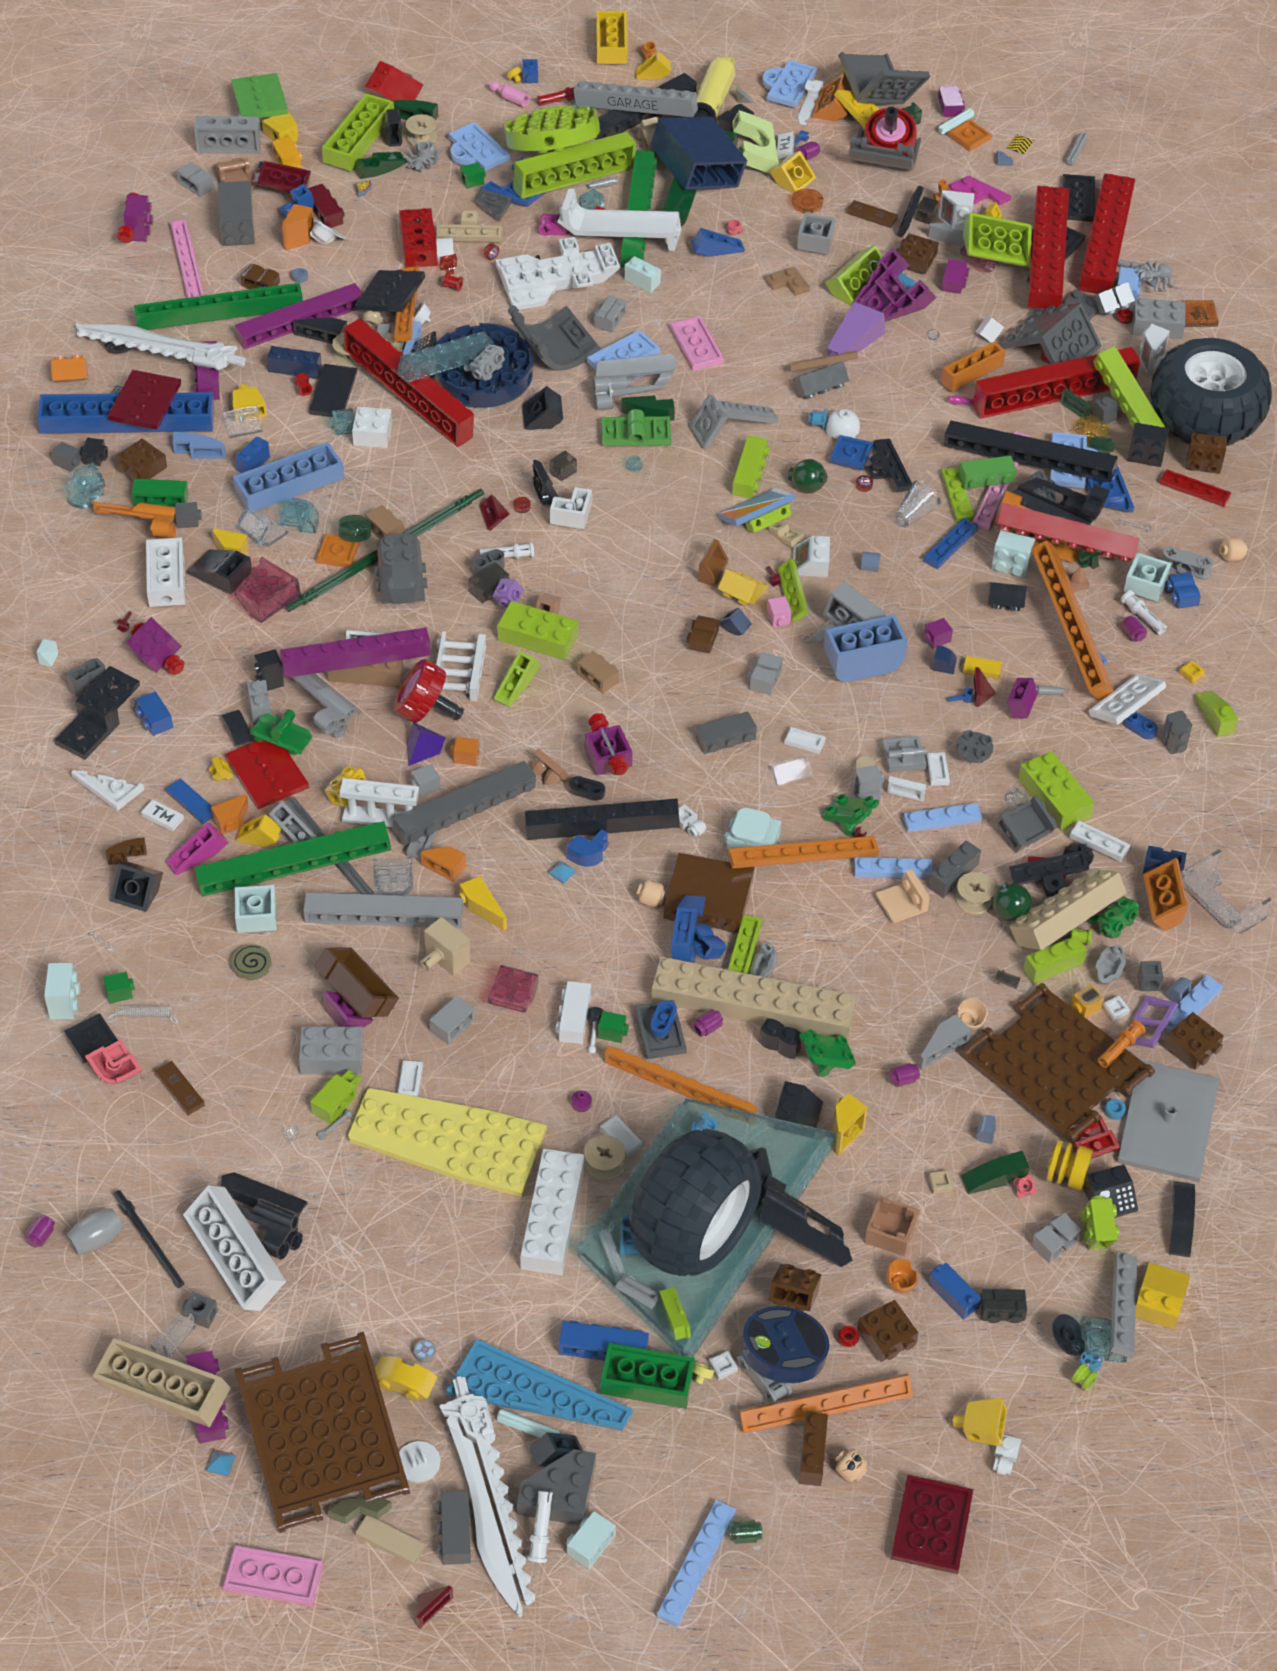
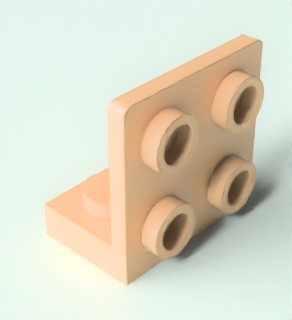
(904, 899)

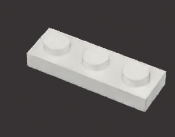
(1100, 841)

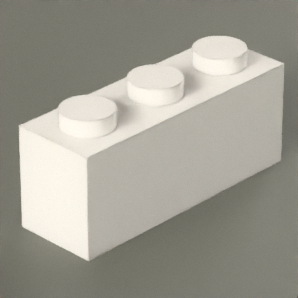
(574, 1012)

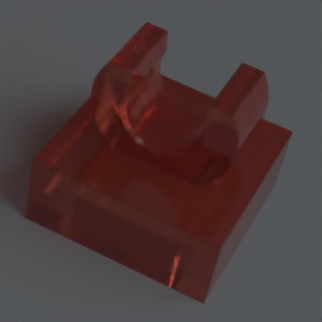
(448, 263)

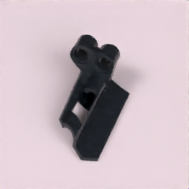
(1074, 505)
(271, 1209)
(790, 1218)

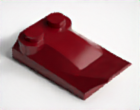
(280, 177)

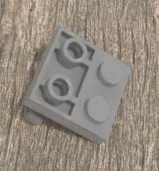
(904, 754)

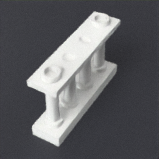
(476, 661)
(376, 792)

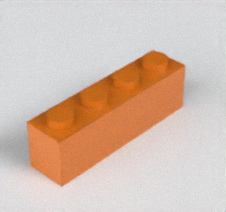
(973, 366)

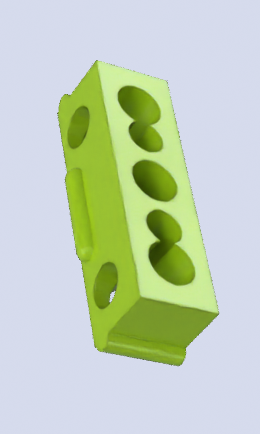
(769, 518)
(675, 1313)

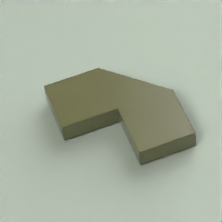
(350, 1508)

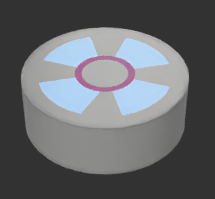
(424, 1351)

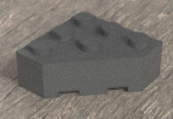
(571, 1485)

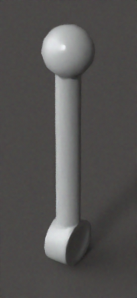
(322, 1134)

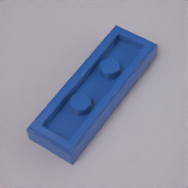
(190, 800)

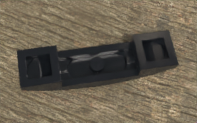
(1182, 1219)

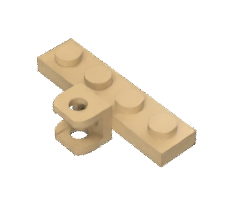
(470, 230)

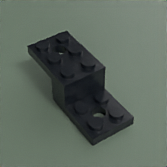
(97, 712)

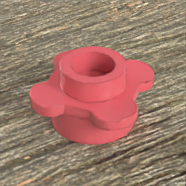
(734, 226)
(1028, 1181)

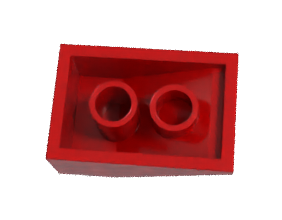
(392, 83)

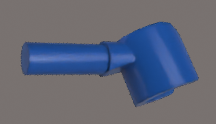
(802, 136)
(966, 696)

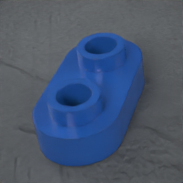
(1141, 726)
(663, 1020)

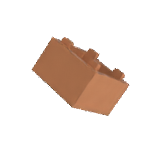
(892, 1226)

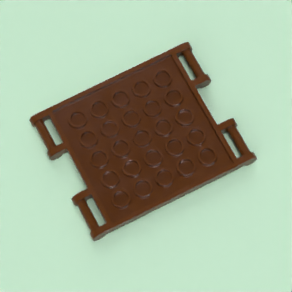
(1053, 1063)
(321, 1431)

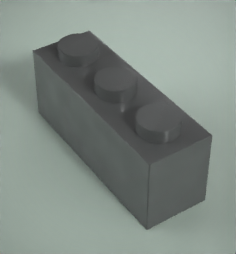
(821, 380)
(726, 732)
(949, 872)
(454, 1527)

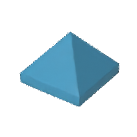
(562, 872)
(220, 1463)

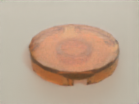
(807, 200)

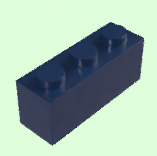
(294, 362)

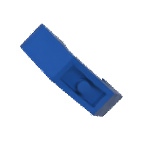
(685, 928)

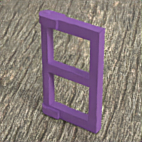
(1161, 1025)

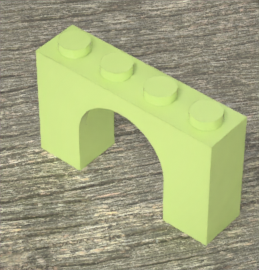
(761, 131)

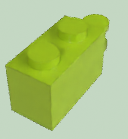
(335, 1096)

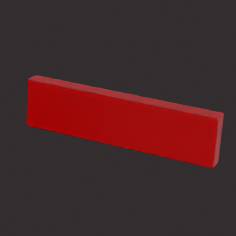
(1195, 488)

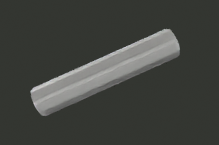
(1079, 143)

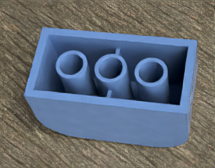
(866, 648)

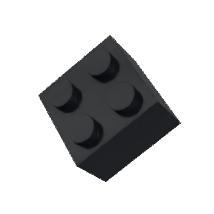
(1148, 444)

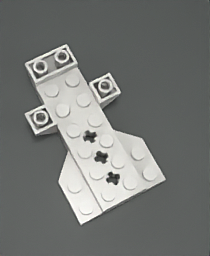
(532, 281)

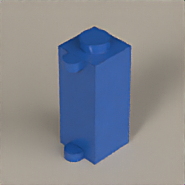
(954, 1290)

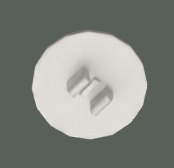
(420, 1461)

